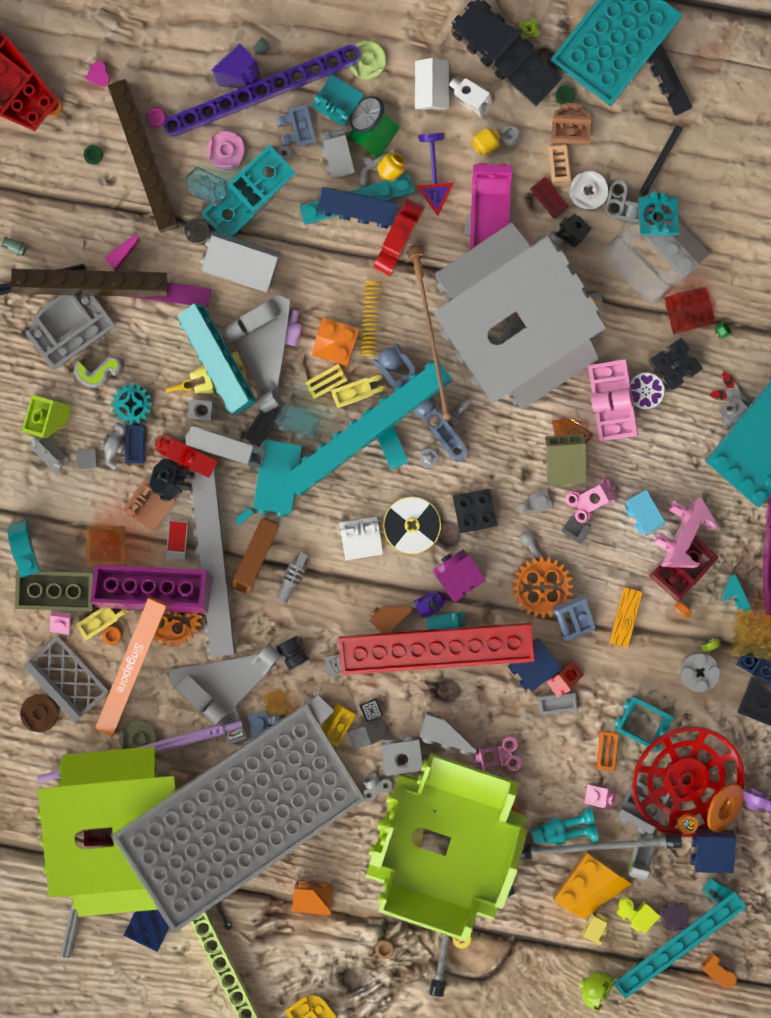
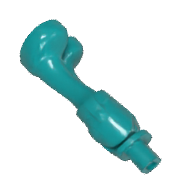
(555, 830)

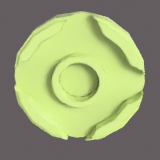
(371, 62)

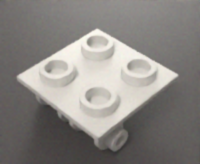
(361, 538)

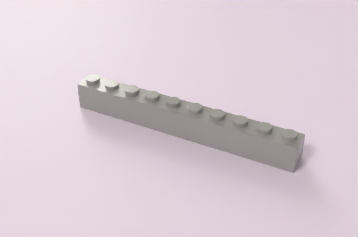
(213, 560)

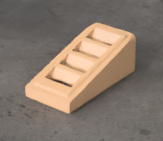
(555, 175)

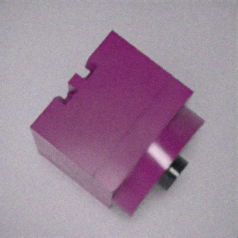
(458, 574)

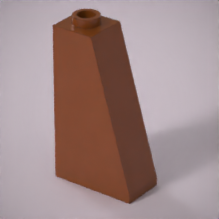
(255, 556)

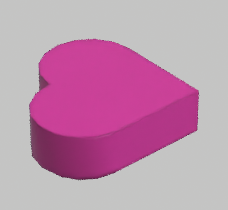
(98, 75)

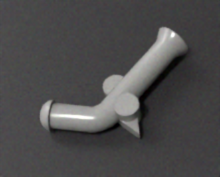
(369, 164)

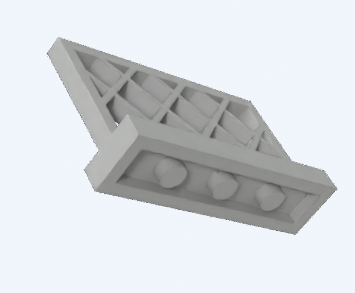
(56, 693)

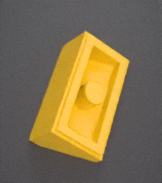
(338, 724)

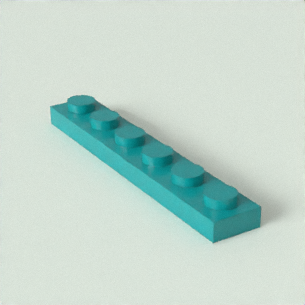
(383, 190)

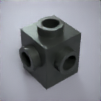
(573, 230)

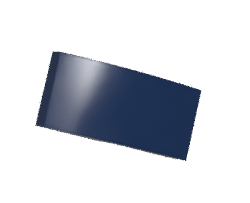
(756, 666)

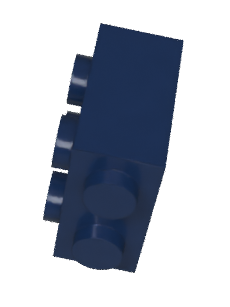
(537, 672)
(713, 851)

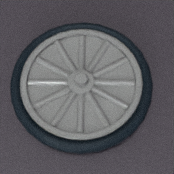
(367, 114)

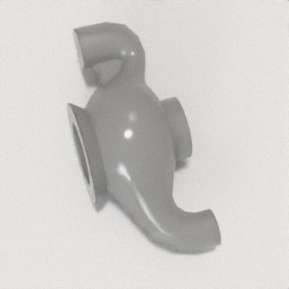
(113, 445)

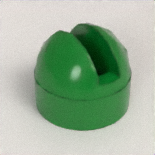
(723, 330)

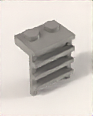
(629, 813)

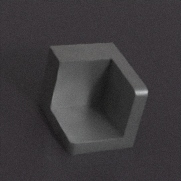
(576, 530)

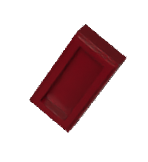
(549, 197)

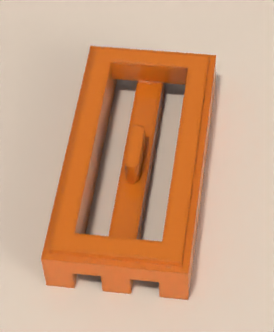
(607, 750)

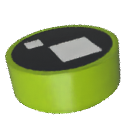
(710, 644)

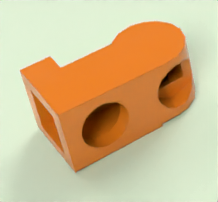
(723, 976)

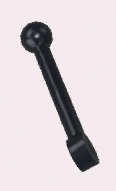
(228, 925)

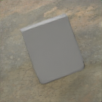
(86, 459)

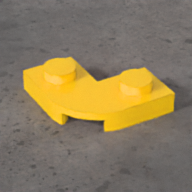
(310, 1006)

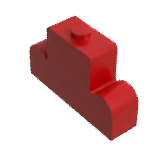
(398, 237)

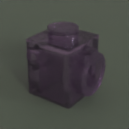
(674, 916)

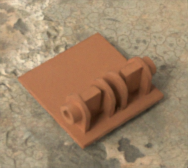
(147, 506)

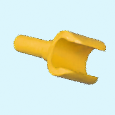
(179, 387)

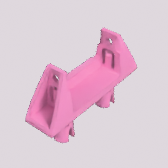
(691, 520)

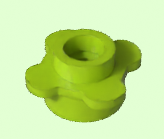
(530, 24)

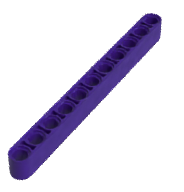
(252, 89)

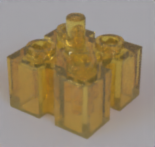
(751, 635)

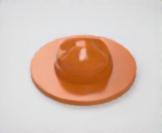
(725, 807)

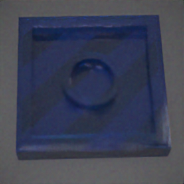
(147, 929)

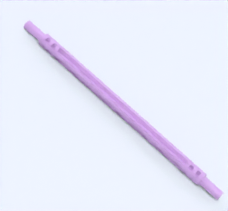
(167, 744)

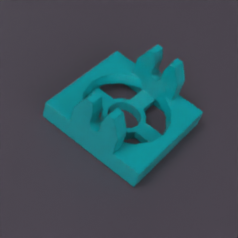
(658, 229)

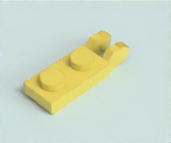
(356, 391)
(99, 621)

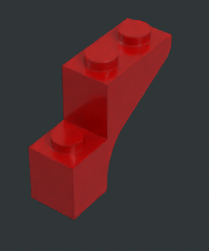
(185, 455)

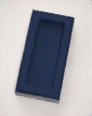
(135, 444)

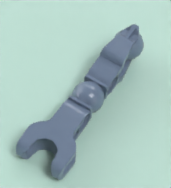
(390, 360)

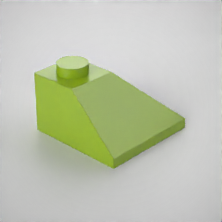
(45, 416)

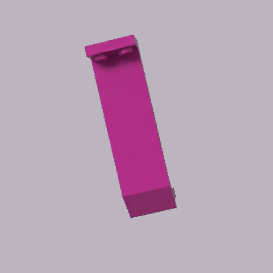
(489, 201)

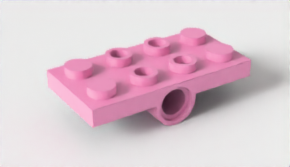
(613, 400)

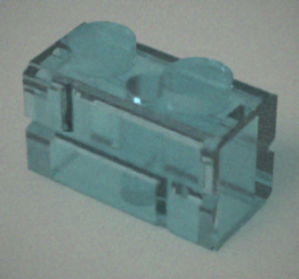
(207, 186)
(297, 420)

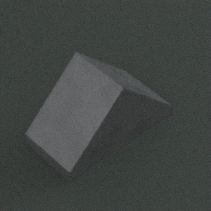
(368, 734)

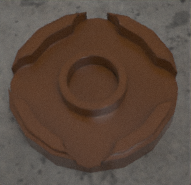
(39, 713)

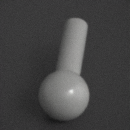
(527, 538)

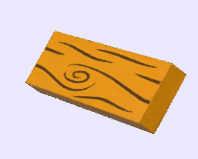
(625, 617)

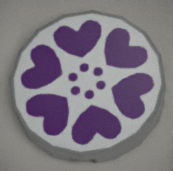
(647, 390)

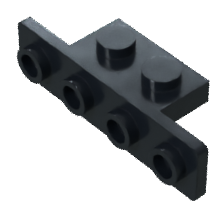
(668, 81)

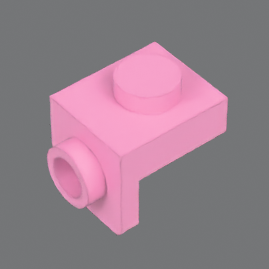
(60, 622)
(600, 796)

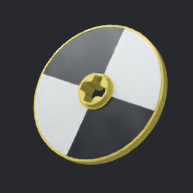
(412, 540)

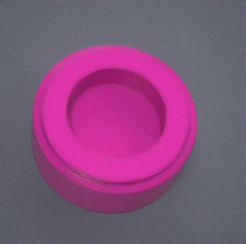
(156, 117)

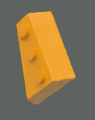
(589, 886)

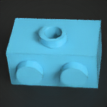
(644, 513)

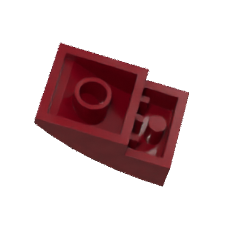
(679, 580)

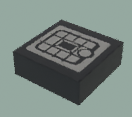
(371, 710)

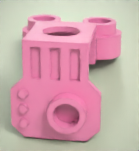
(583, 502)
(501, 753)

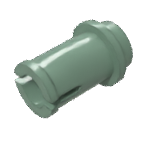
(14, 246)

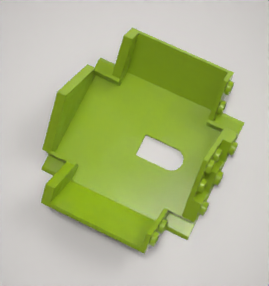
(96, 793)
(481, 855)

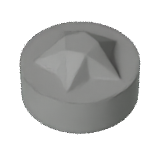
(510, 135)
(428, 458)

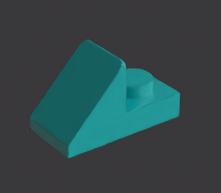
(733, 588)

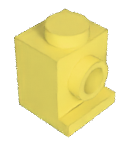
(596, 928)

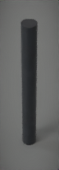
(660, 160)

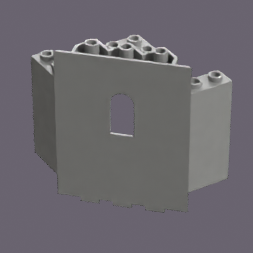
(539, 285)

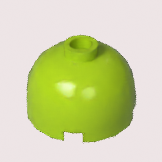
(596, 989)

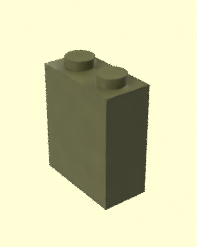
(565, 460)

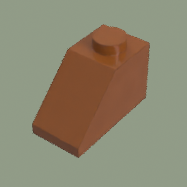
(388, 617)

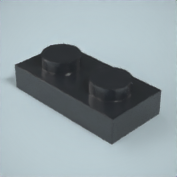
(261, 427)

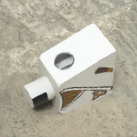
(477, 100)

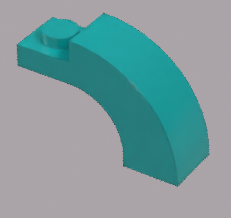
(22, 548)

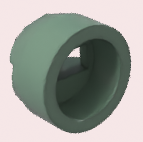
(261, 46)

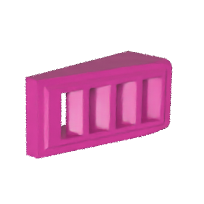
(120, 254)

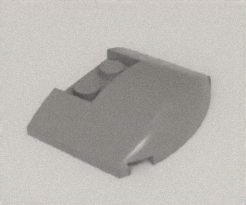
(68, 328)

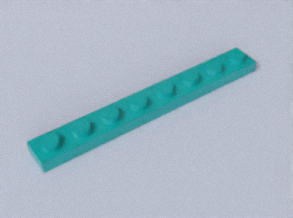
(680, 944)

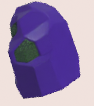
(430, 603)

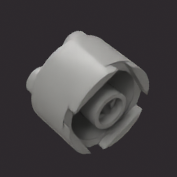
(710, 672)

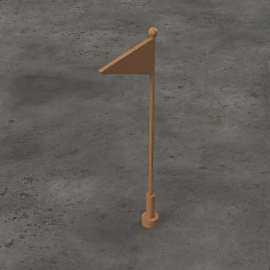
(416, 254)

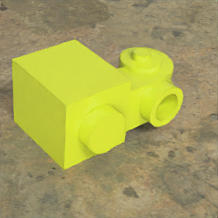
(641, 917)

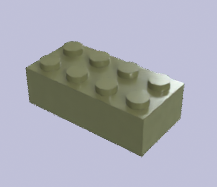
(54, 591)

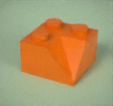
(335, 342)
(312, 897)

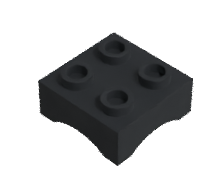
(474, 510)

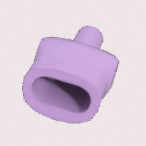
(293, 330)

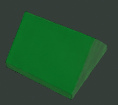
(377, 139)

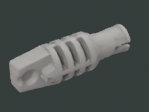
(292, 577)

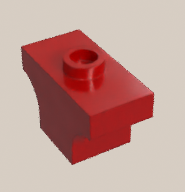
(565, 679)

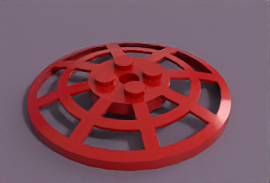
(680, 767)

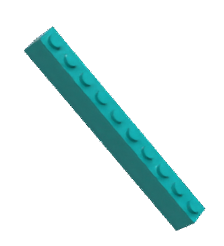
(367, 429)

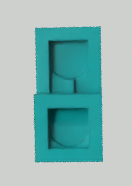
(392, 449)

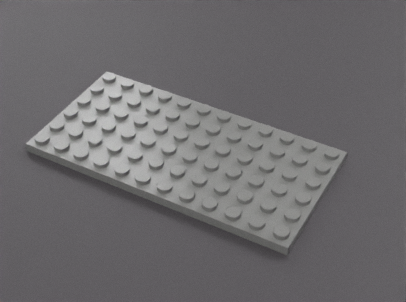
(238, 818)

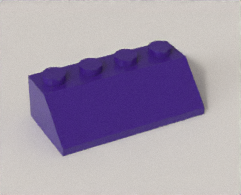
(236, 69)

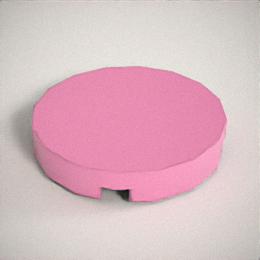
(226, 150)

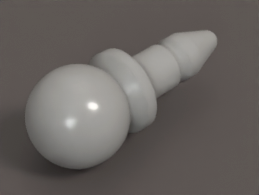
(456, 413)

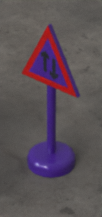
(434, 193)

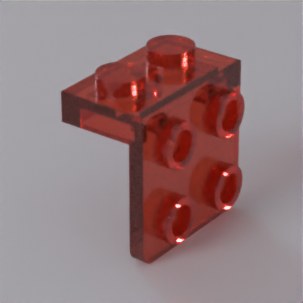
(689, 310)

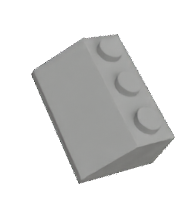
(679, 251)

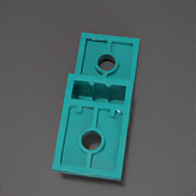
(250, 192)

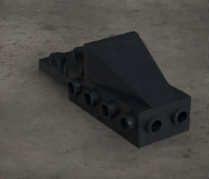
(504, 51)

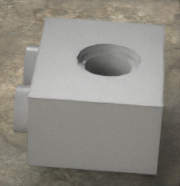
(392, 749)

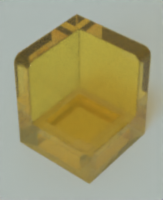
(275, 703)

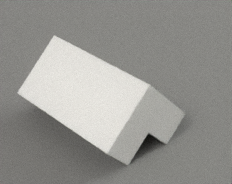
(431, 84)

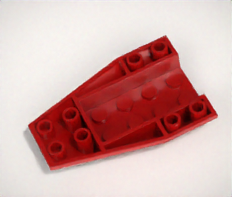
(22, 92)

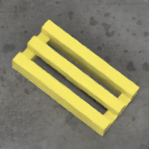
(311, 389)

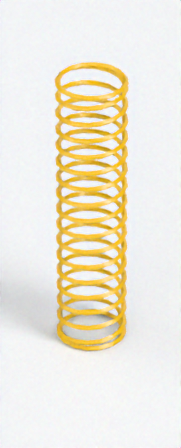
(369, 319)

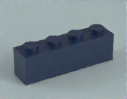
(357, 206)

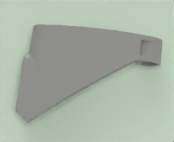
(261, 342)
(223, 684)

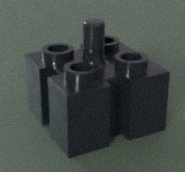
(675, 364)

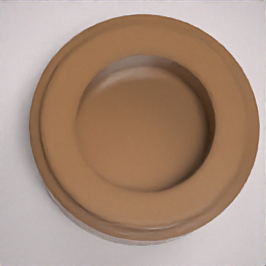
(384, 949)

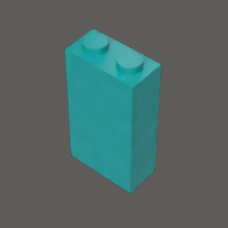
(272, 489)

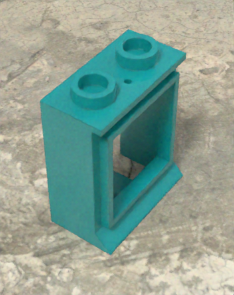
(629, 706)

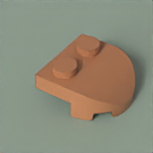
(571, 125)

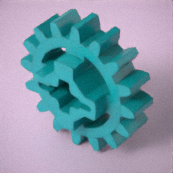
(139, 404)

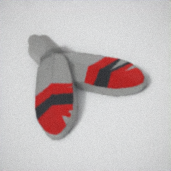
(732, 393)

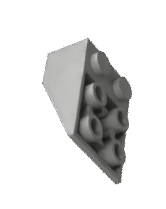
(440, 730)

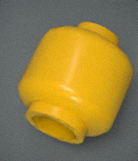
(486, 141)
(391, 166)

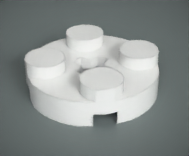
(591, 201)

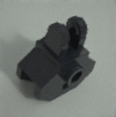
(170, 481)

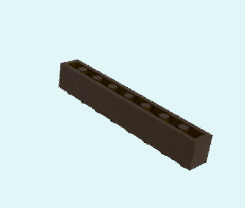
(143, 155)
(89, 283)

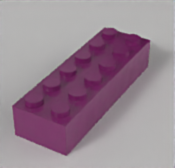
(132, 586)

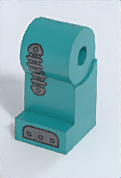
(716, 890)

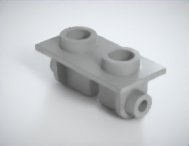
(48, 453)

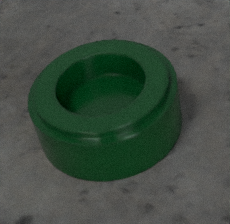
(564, 95)
(93, 155)

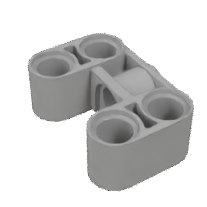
(628, 210)

